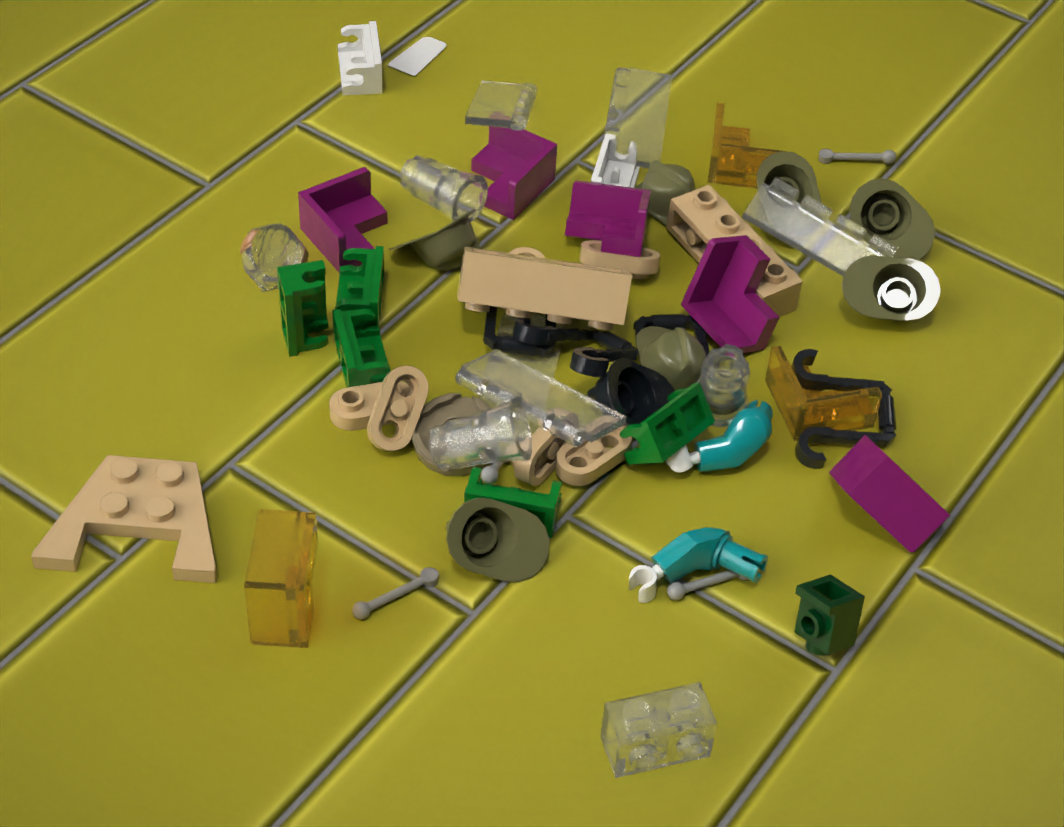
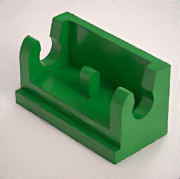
(362, 285)
(303, 305)
(359, 348)
(670, 426)
(540, 504)

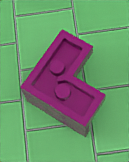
(519, 165)
(339, 213)
(610, 215)
(725, 297)
(888, 494)

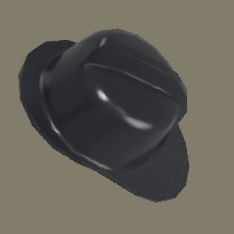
(631, 390)

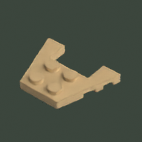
(136, 501)

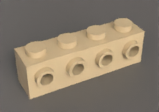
(706, 215)
(543, 286)

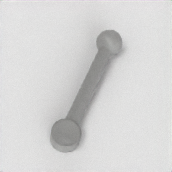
(827, 156)
(490, 473)
(428, 578)
(677, 590)

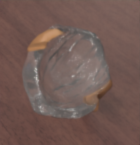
(270, 248)

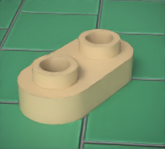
(638, 267)
(353, 406)
(399, 410)
(542, 459)
(591, 460)

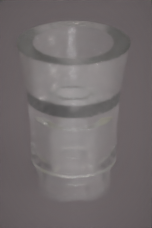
(444, 187)
(725, 383)
(483, 438)

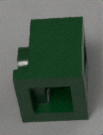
(828, 615)

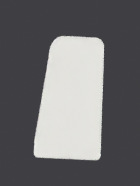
(418, 55)

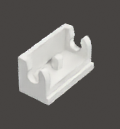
(361, 60)
(614, 167)

